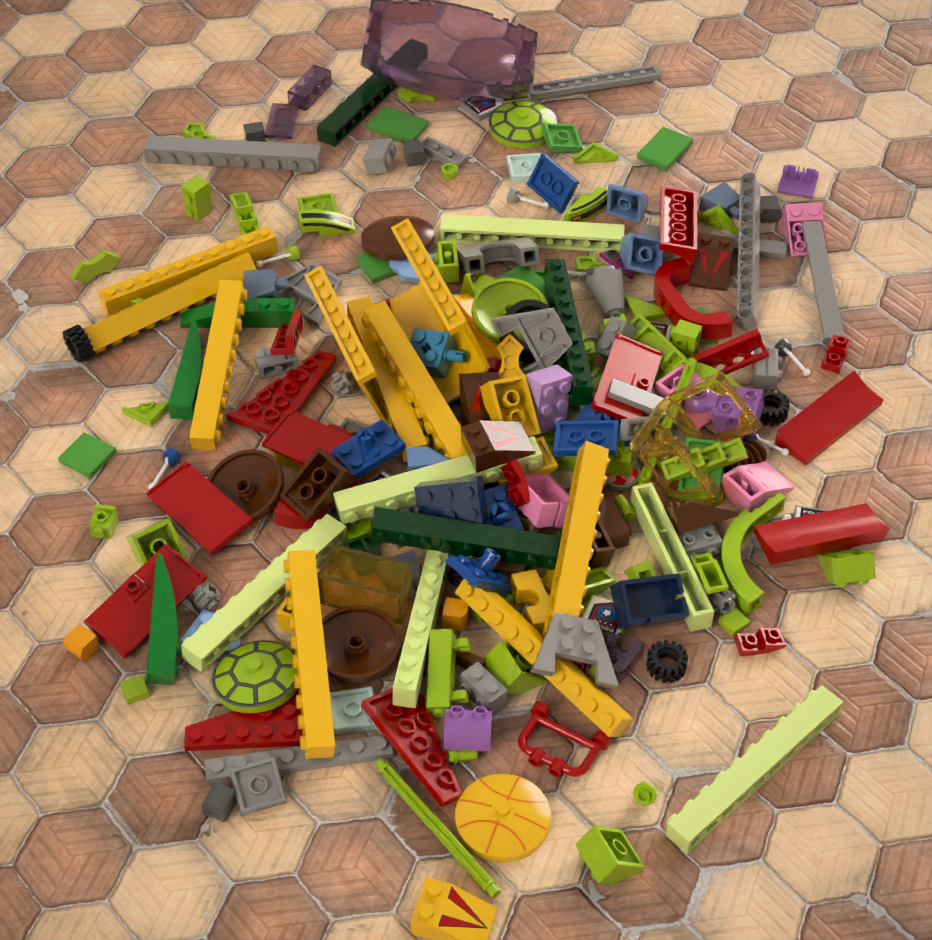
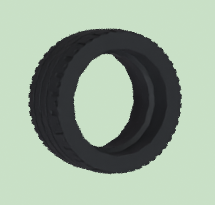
(521, 307)

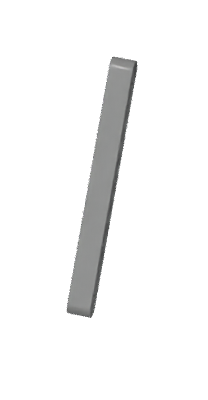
(748, 252)

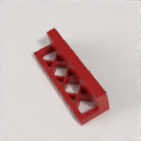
(288, 336)
(736, 347)

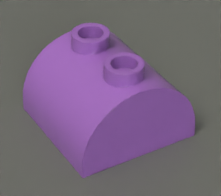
(467, 729)

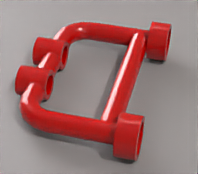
(537, 756)

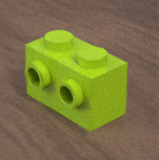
(196, 198)
(447, 261)
(686, 338)

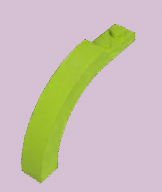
(748, 594)

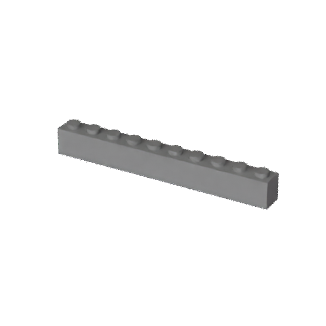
(233, 153)

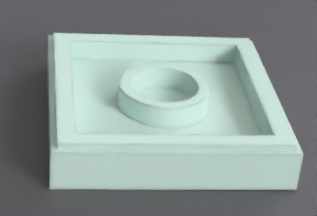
(521, 166)
(347, 711)

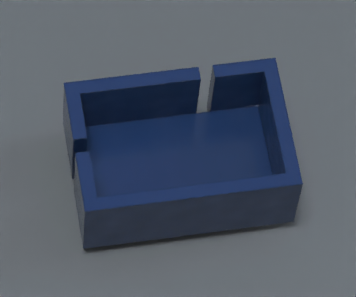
(453, 499)
(648, 601)

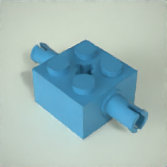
(437, 351)

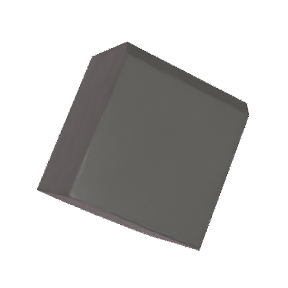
(254, 132)
(414, 153)
(769, 209)
(219, 802)

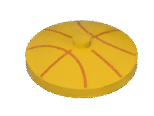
(502, 818)

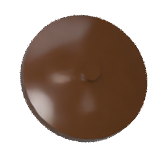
(381, 242)
(250, 481)
(360, 643)

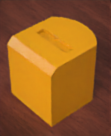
(455, 614)
(81, 643)

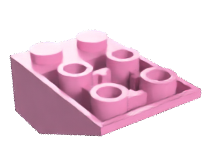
(792, 220)
(668, 385)
(753, 484)

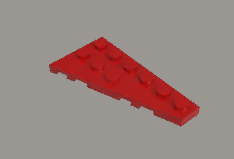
(284, 394)
(247, 730)
(417, 742)

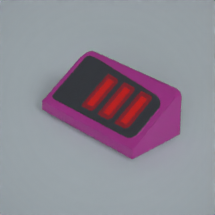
(613, 258)

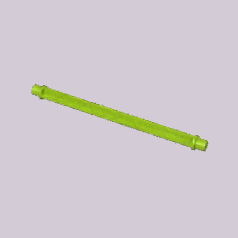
(667, 422)
(438, 828)

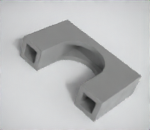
(520, 250)

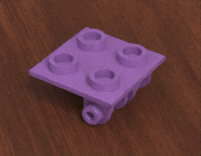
(798, 182)

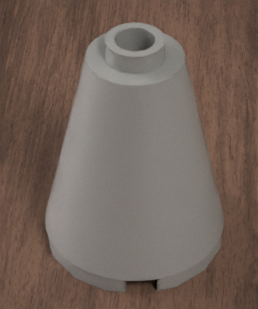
(607, 289)

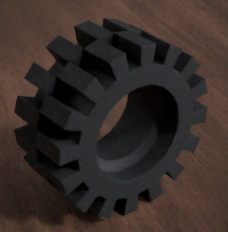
(78, 343)
(774, 415)
(667, 671)

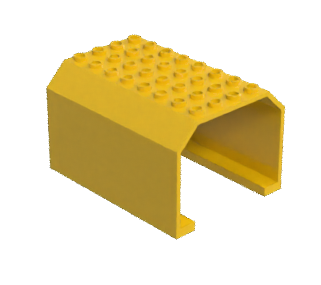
(421, 307)

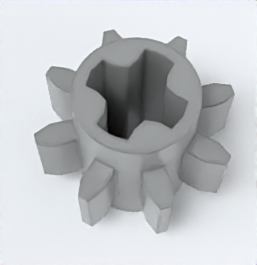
(343, 382)
(205, 596)
(723, 601)

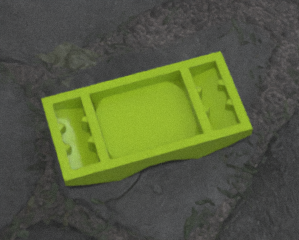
(651, 337)

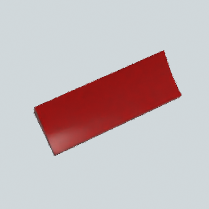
(678, 222)
(828, 418)
(820, 533)

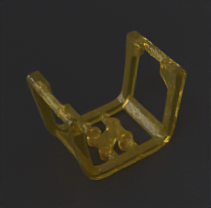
(668, 446)

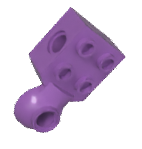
(723, 409)

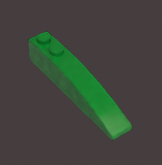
(257, 313)
(187, 380)
(163, 630)

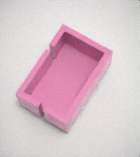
(546, 503)

